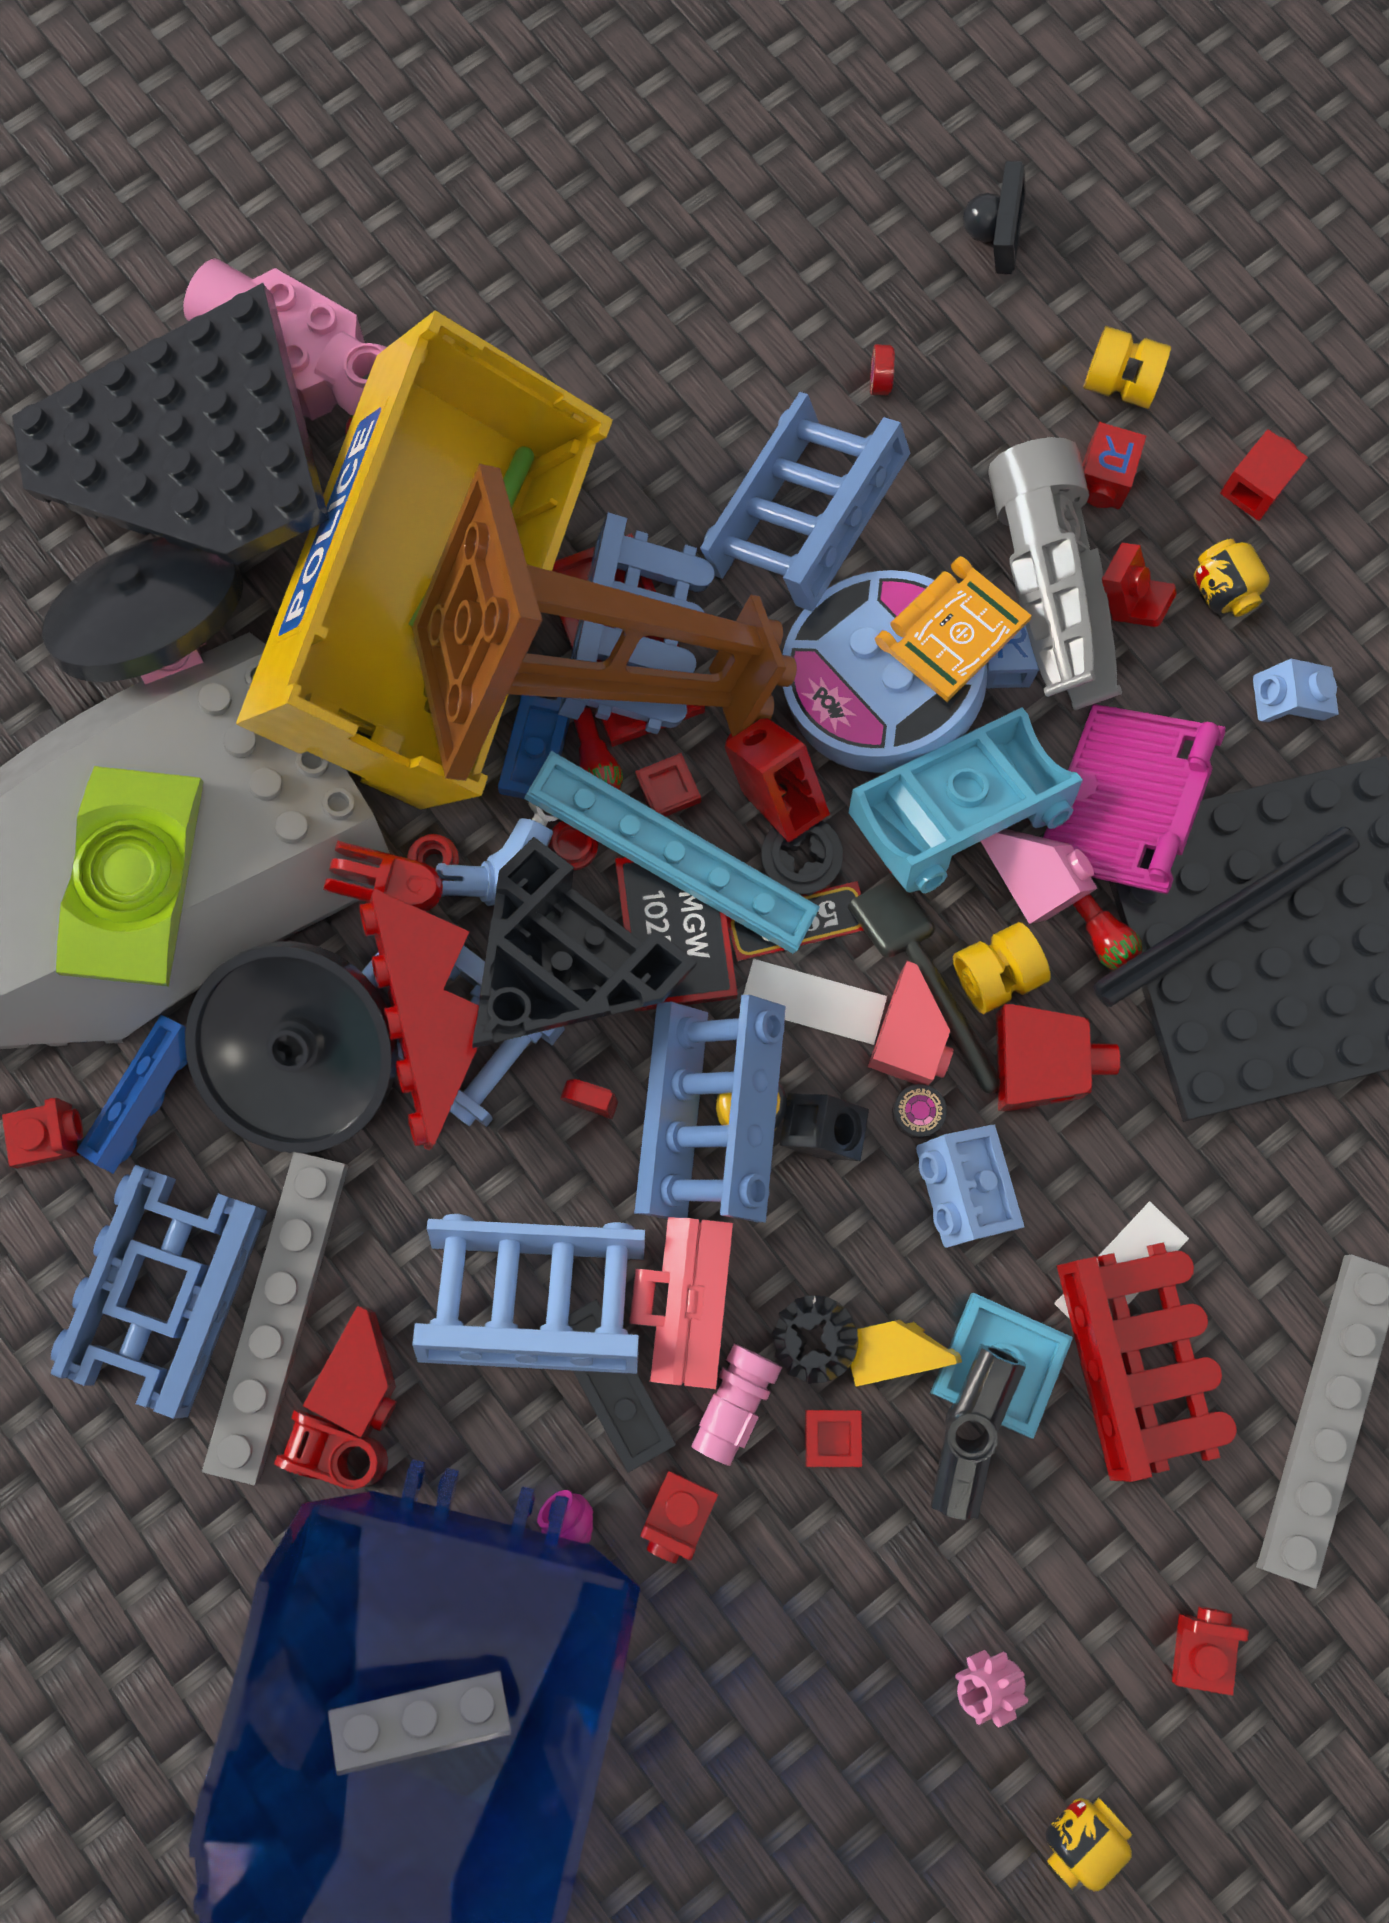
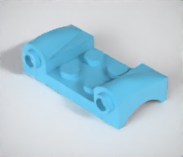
(961, 797)

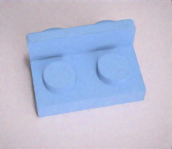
(969, 1185)

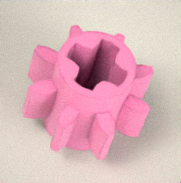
(991, 1688)

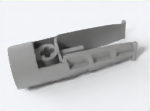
(1055, 573)

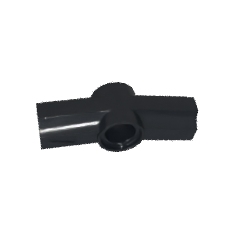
(966, 1462)

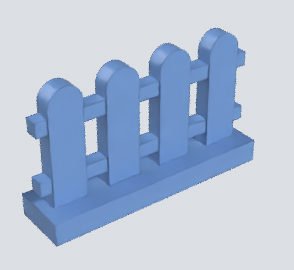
(597, 641)

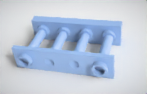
(555, 1343)

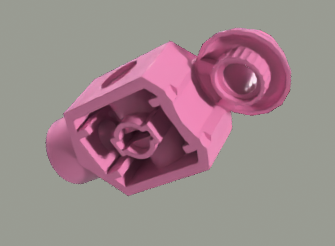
(319, 335)

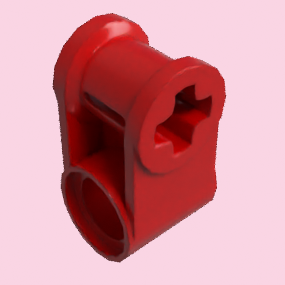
(321, 1452)

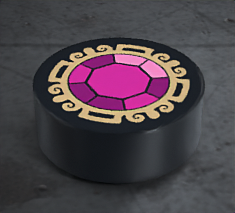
(919, 1111)

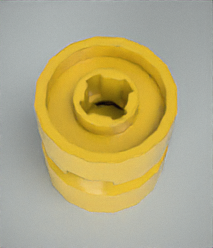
(1110, 363)
(1006, 965)

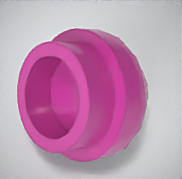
(577, 1520)

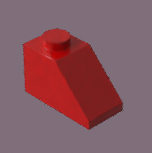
(356, 1379)

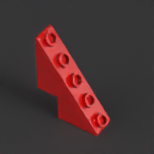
(429, 1022)

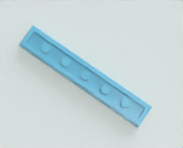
(672, 852)

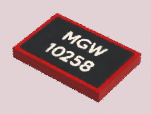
(692, 925)

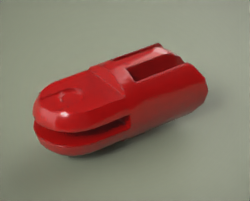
(397, 876)

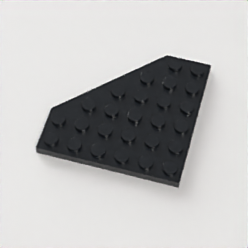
(184, 437)

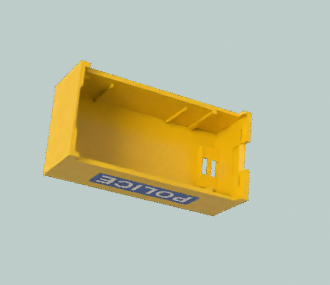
(343, 634)

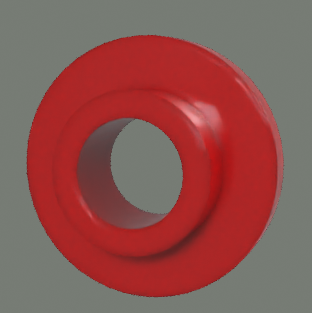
(434, 844)

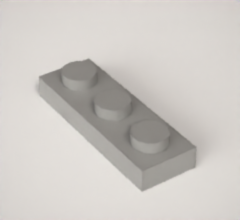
(418, 1723)

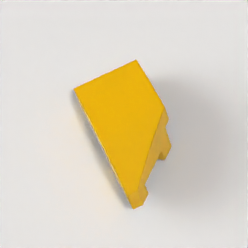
(897, 1351)

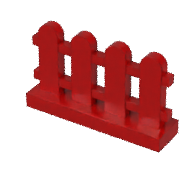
(1115, 1394)

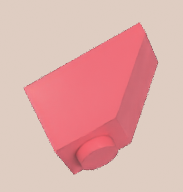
(912, 1033)

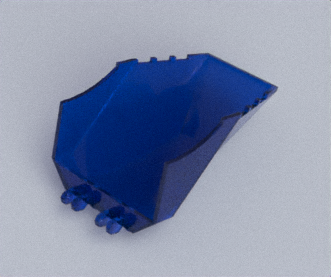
(384, 1603)

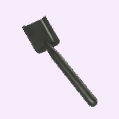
(899, 924)

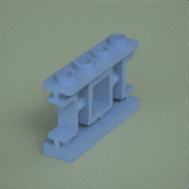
(197, 1305)

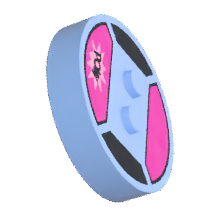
(857, 698)

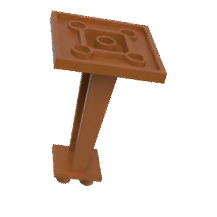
(488, 609)

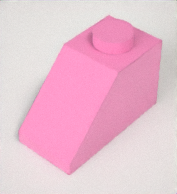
(1040, 872)

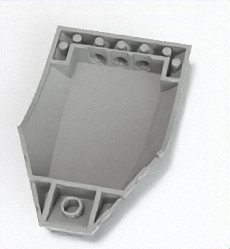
(255, 857)

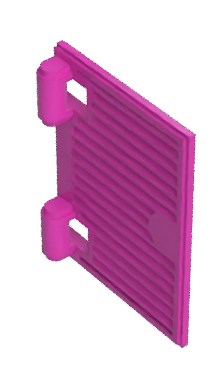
(1137, 793)

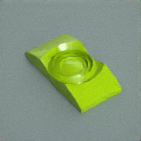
(128, 876)

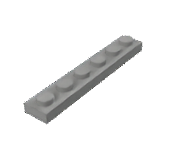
(275, 1319)
(1328, 1424)

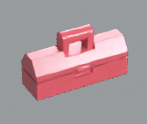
(697, 1275)

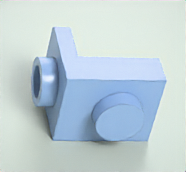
(1297, 690)

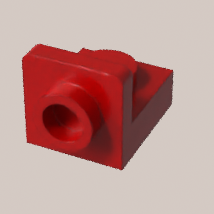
(1131, 592)
(42, 1133)
(677, 1518)
(1207, 1651)

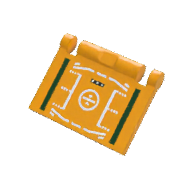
(953, 629)

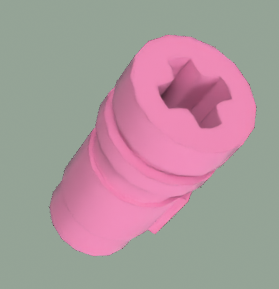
(733, 1408)

